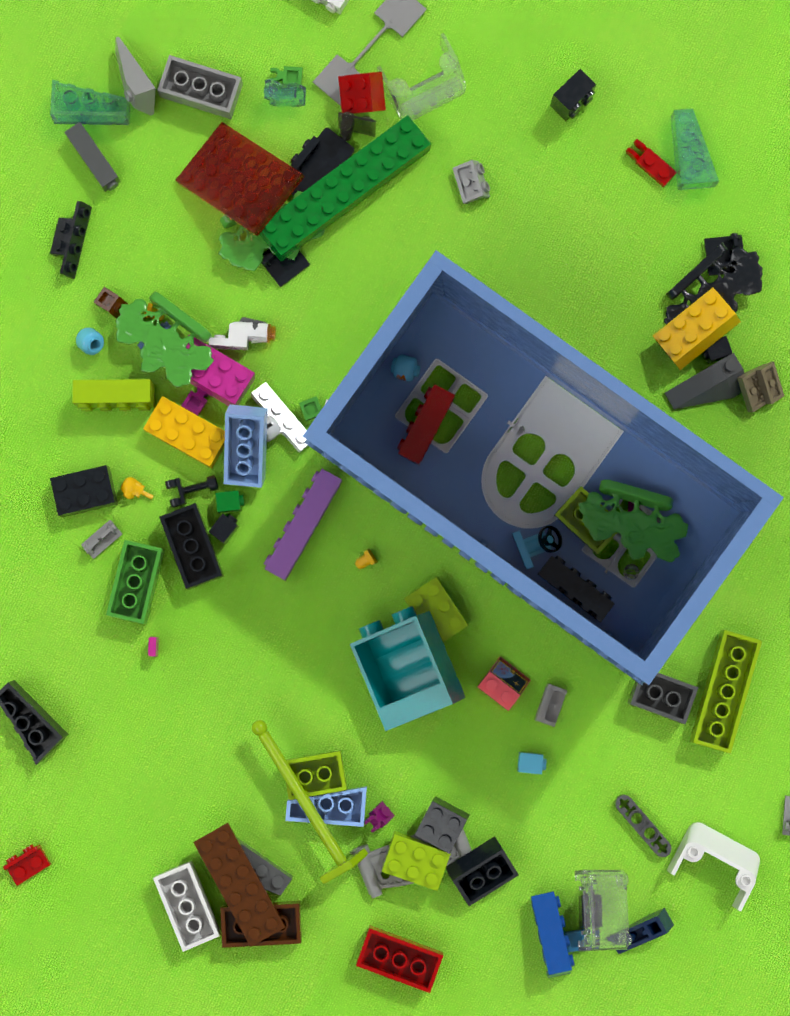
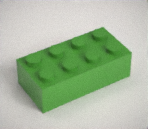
(135, 582)

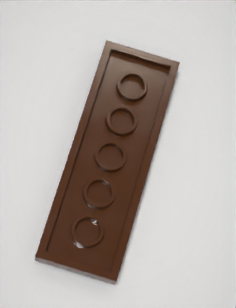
(239, 884)

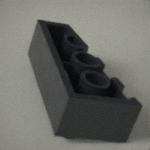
(575, 588)

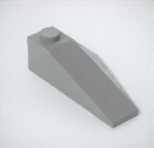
(136, 84)

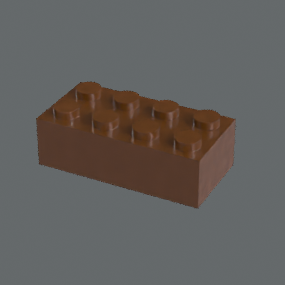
(292, 934)

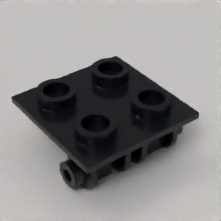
(731, 242)
(283, 270)

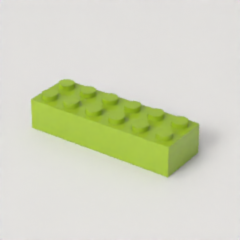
(725, 691)

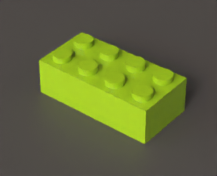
(114, 394)

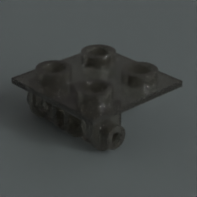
(350, 123)

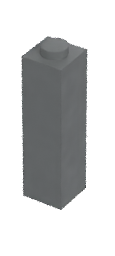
(92, 157)

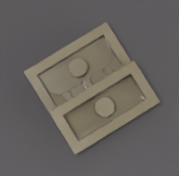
(760, 386)

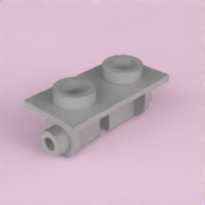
(101, 539)

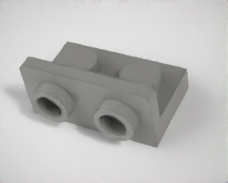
(471, 181)

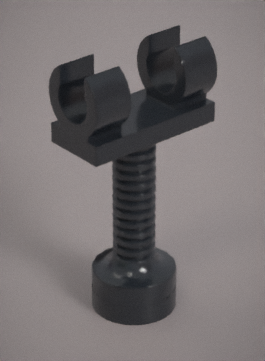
(210, 483)

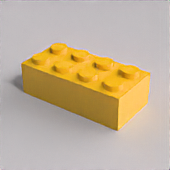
(696, 328)
(186, 432)

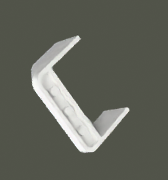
(703, 839)

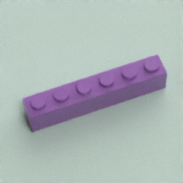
(303, 524)

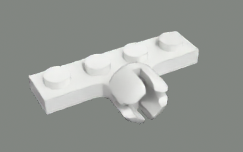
(279, 418)

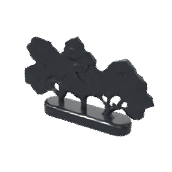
(744, 280)

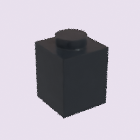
(717, 351)
(224, 528)

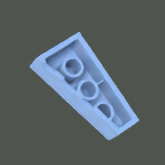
(335, 808)

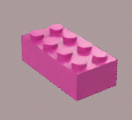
(223, 379)

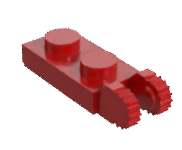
(652, 163)

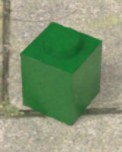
(229, 501)

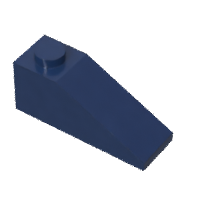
(649, 928)

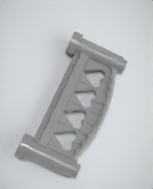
(371, 865)

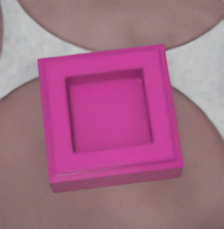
(153, 646)

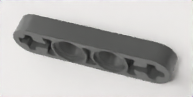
(644, 824)

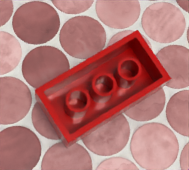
(426, 424)
(399, 959)

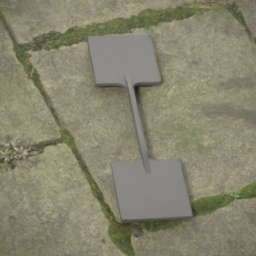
(397, 15)

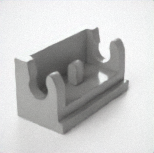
(550, 705)

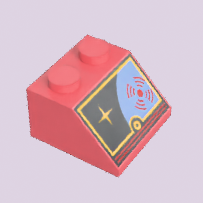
(504, 683)

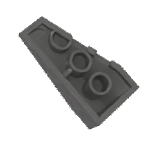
(709, 385)

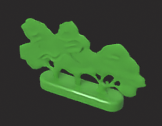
(250, 251)
(162, 345)
(636, 527)

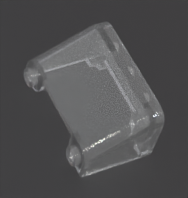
(604, 910)

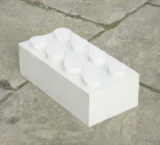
(187, 906)

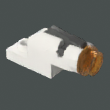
(242, 332)

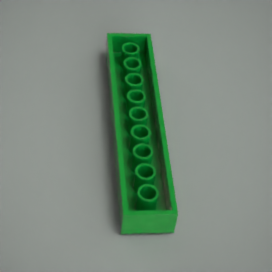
(345, 187)

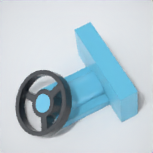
(537, 544)

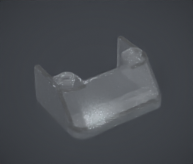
(430, 92)

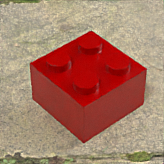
(362, 92)

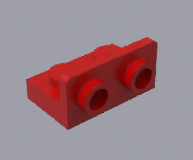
(28, 864)

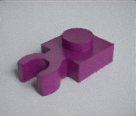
(195, 401)
(379, 816)

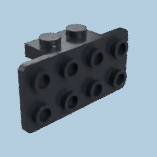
(320, 157)

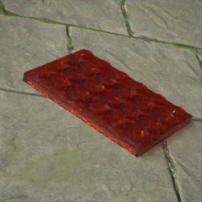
(239, 178)

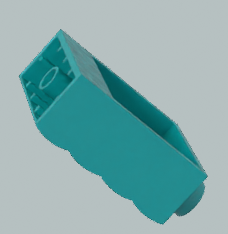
(406, 668)

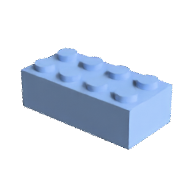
(245, 445)

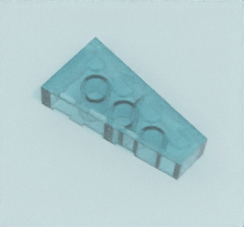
(86, 106)
(691, 154)

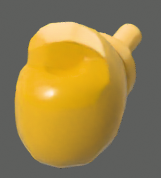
(132, 488)

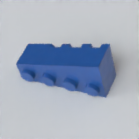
(551, 934)

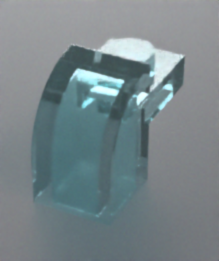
(284, 95)

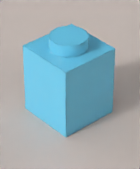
(531, 763)

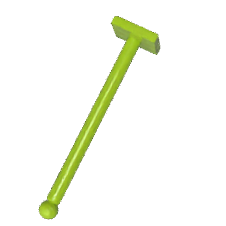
(342, 863)

